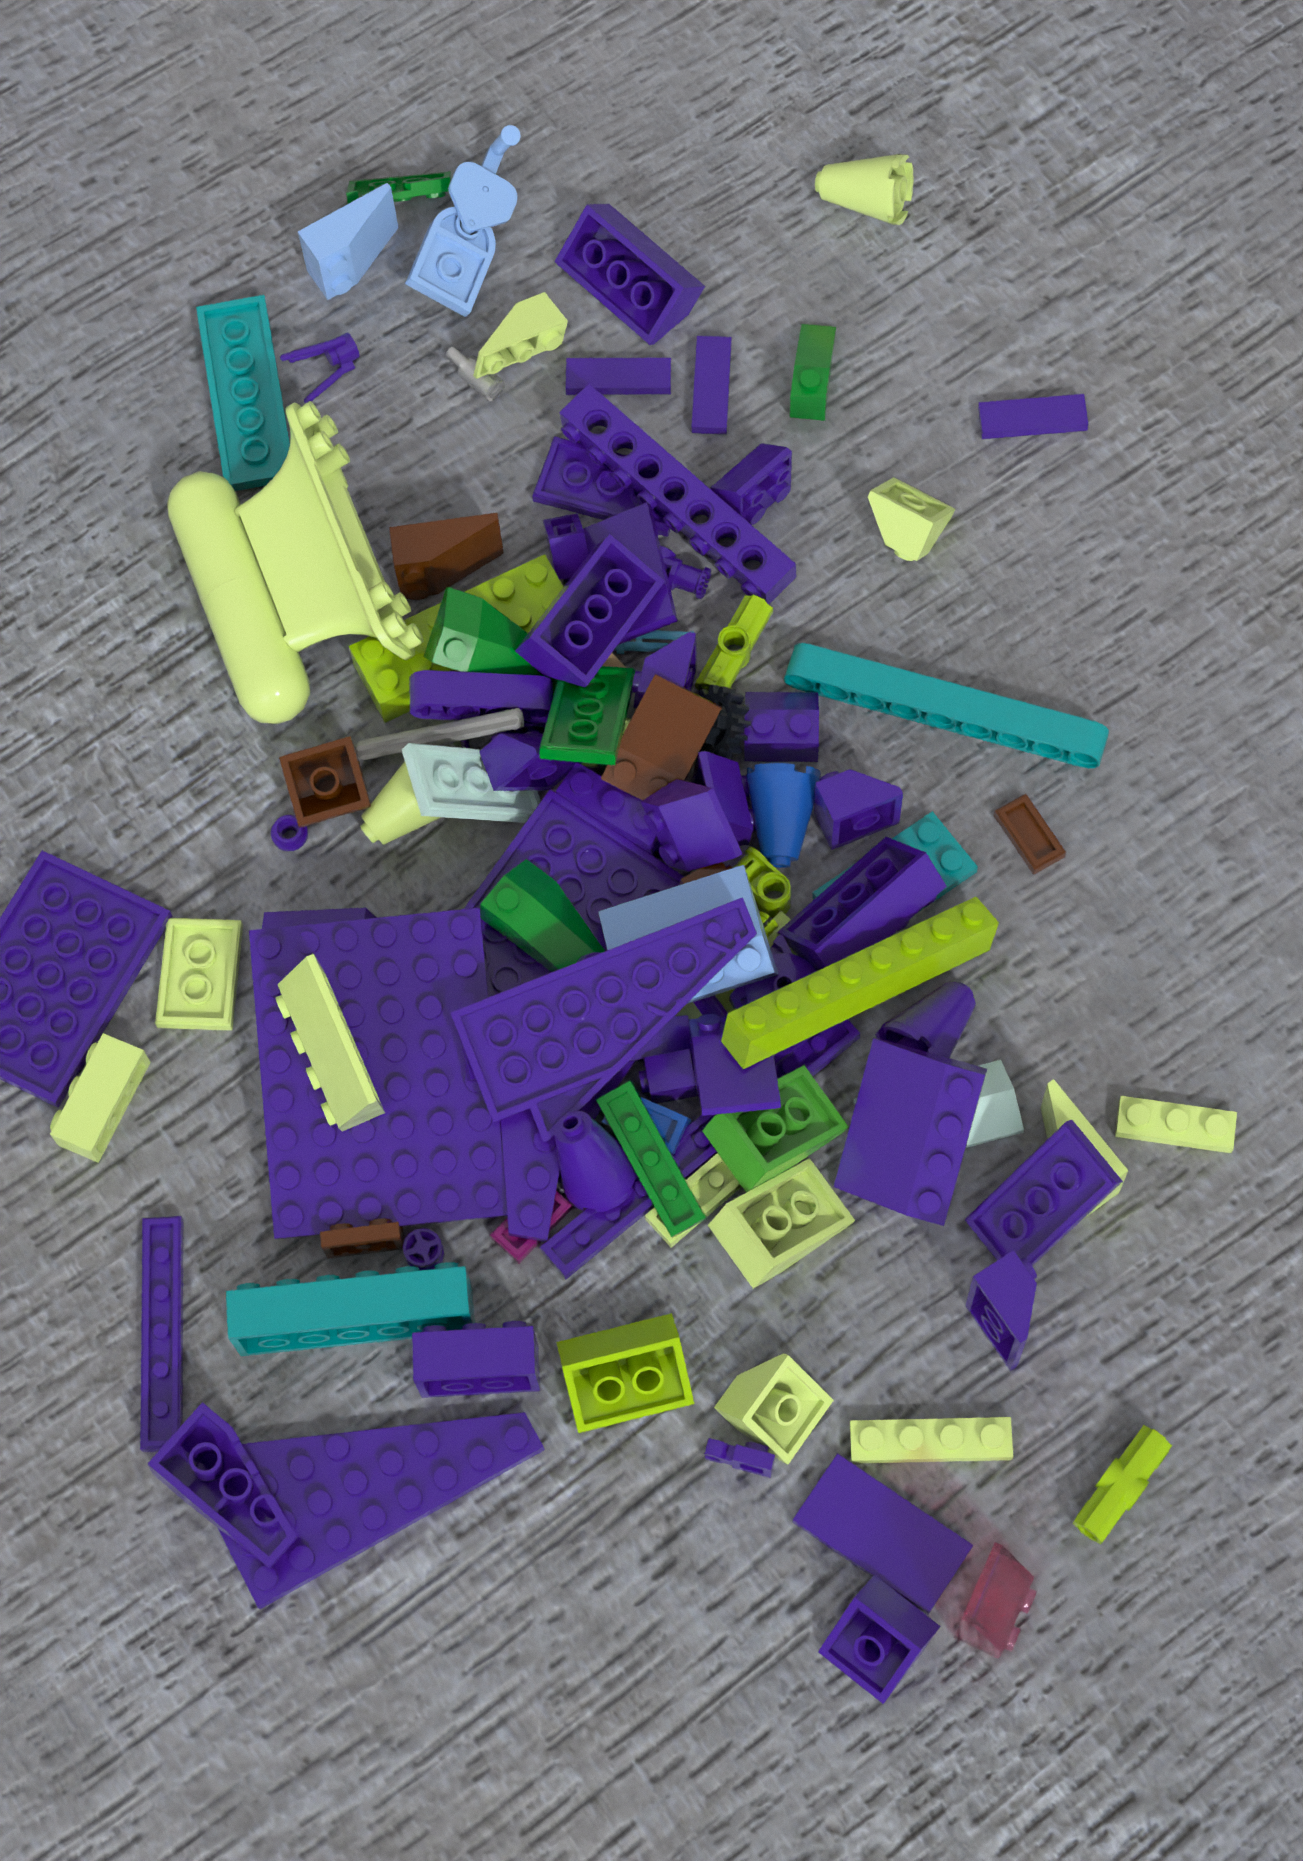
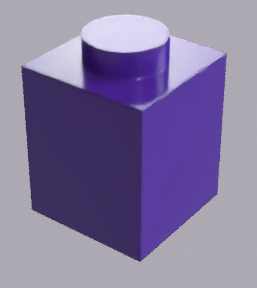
(668, 1076)

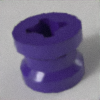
(420, 1243)

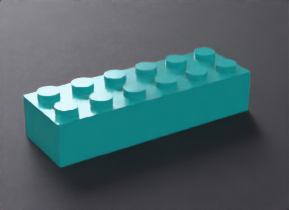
(348, 1309)

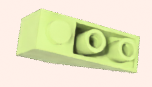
(525, 332)

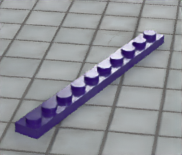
(596, 1230)

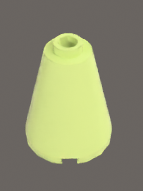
(869, 186)
(394, 810)

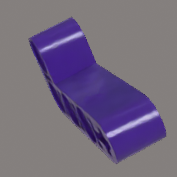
(473, 694)

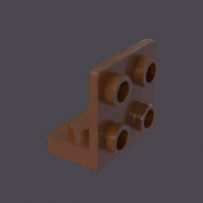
(347, 1240)

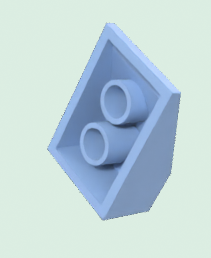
(348, 241)

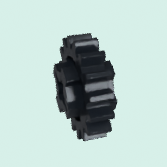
(730, 723)

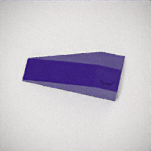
(220, 1481)

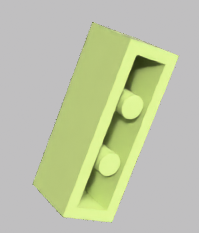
(99, 1097)

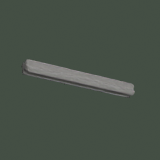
(441, 733)

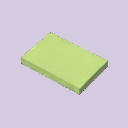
(199, 974)

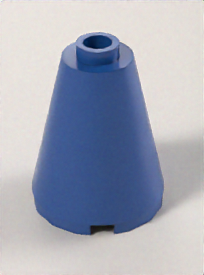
(781, 809)

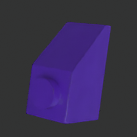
(565, 544)

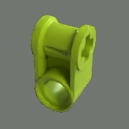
(763, 879)

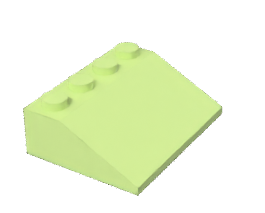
(329, 1045)

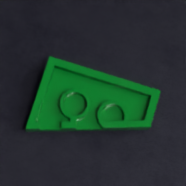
(403, 187)

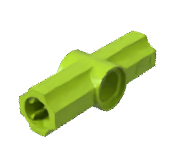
(742, 631)
(1122, 1484)

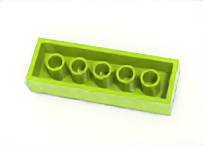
(518, 594)

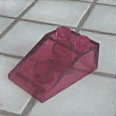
(996, 1603)

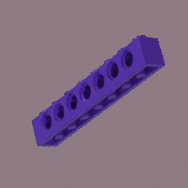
(592, 409)

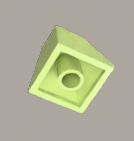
(908, 518)
(775, 1405)

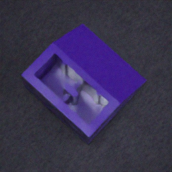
(757, 481)

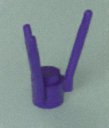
(338, 351)

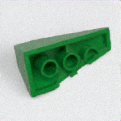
(476, 638)
(538, 917)

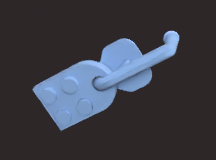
(450, 258)

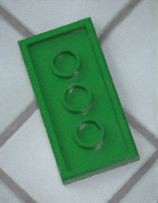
(589, 720)

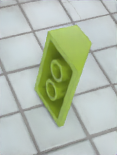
(625, 1373)

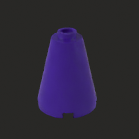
(934, 1021)
(592, 1163)

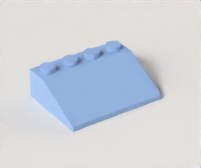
(673, 905)

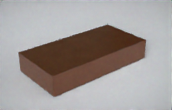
(1029, 834)

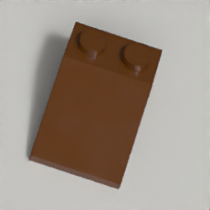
(443, 552)
(661, 738)

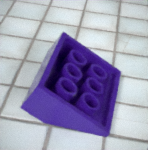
(910, 1130)

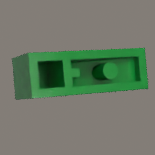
(812, 372)

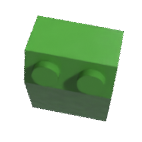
(773, 1140)

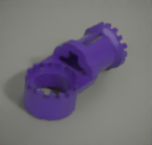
(685, 576)

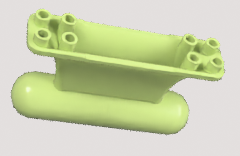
(285, 569)

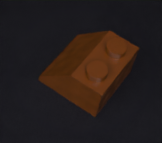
(325, 781)

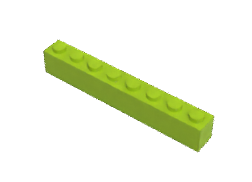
(858, 982)

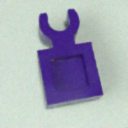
(749, 1458)

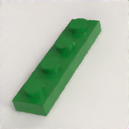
(651, 1159)

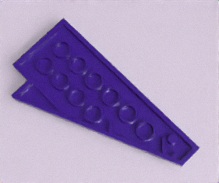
(577, 1027)
(370, 1484)

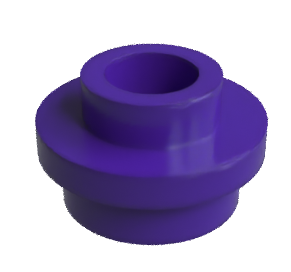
(284, 824)

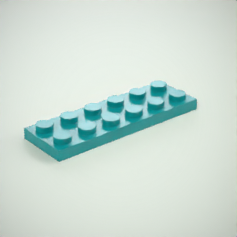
(244, 390)

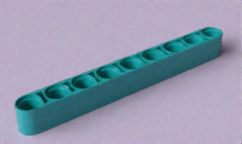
(947, 705)

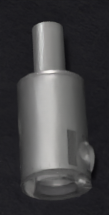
(487, 386)

